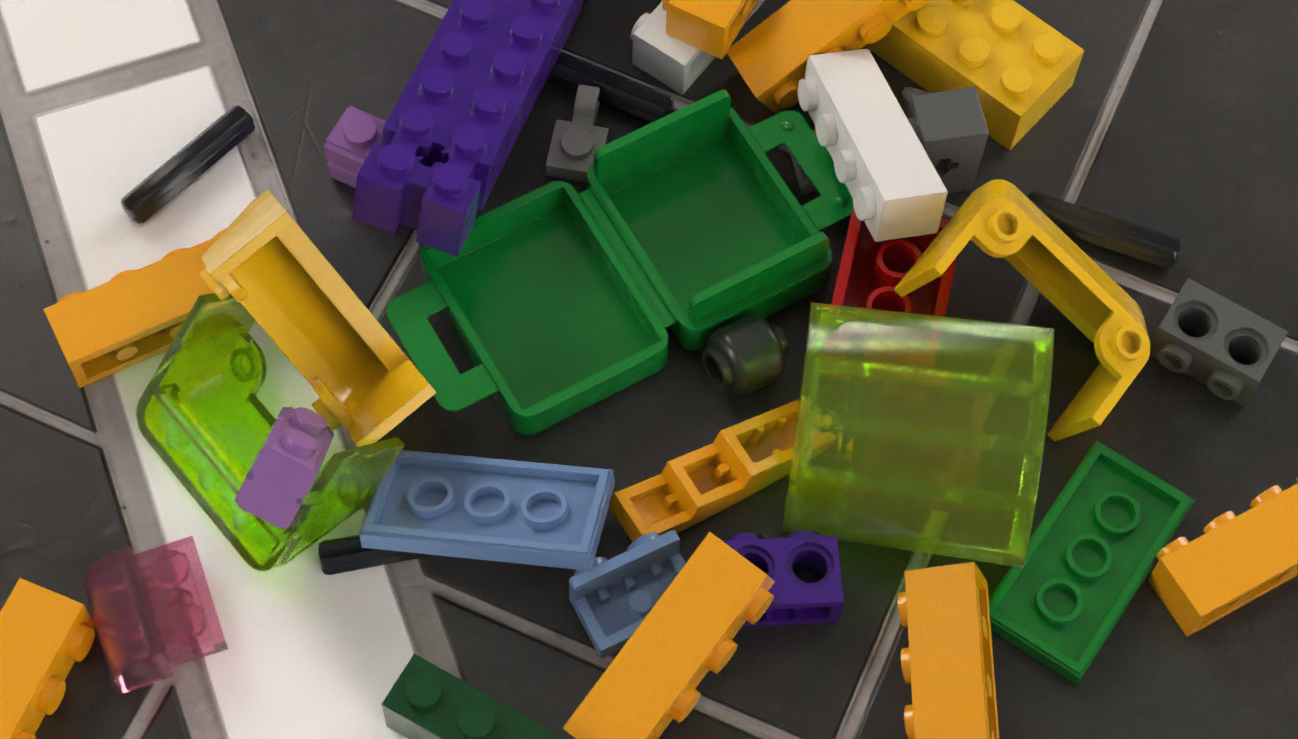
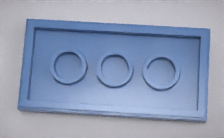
(489, 510)

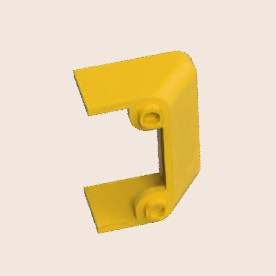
(1015, 229)
(315, 321)

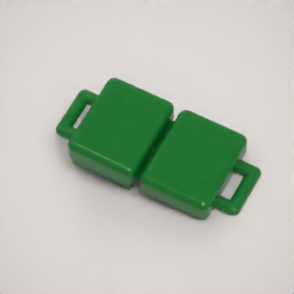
(575, 289)

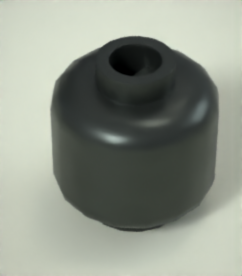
(745, 355)

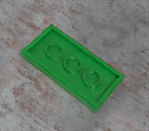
(1086, 561)

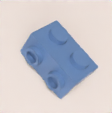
(624, 589)

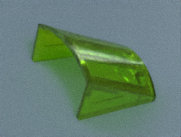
(920, 432)

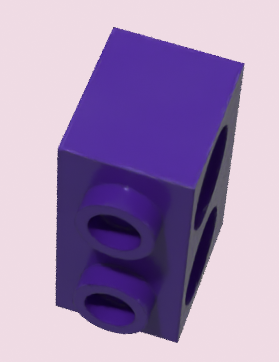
(793, 599)

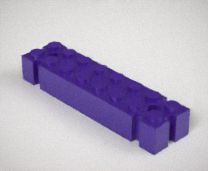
(461, 117)

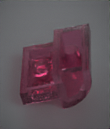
(152, 612)

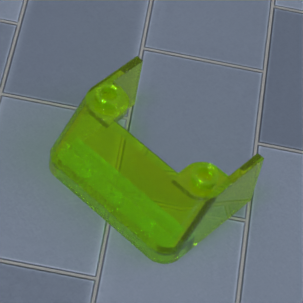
(211, 425)

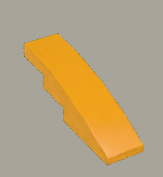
(711, 477)

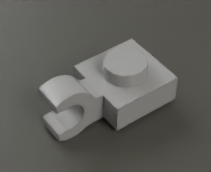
(576, 141)

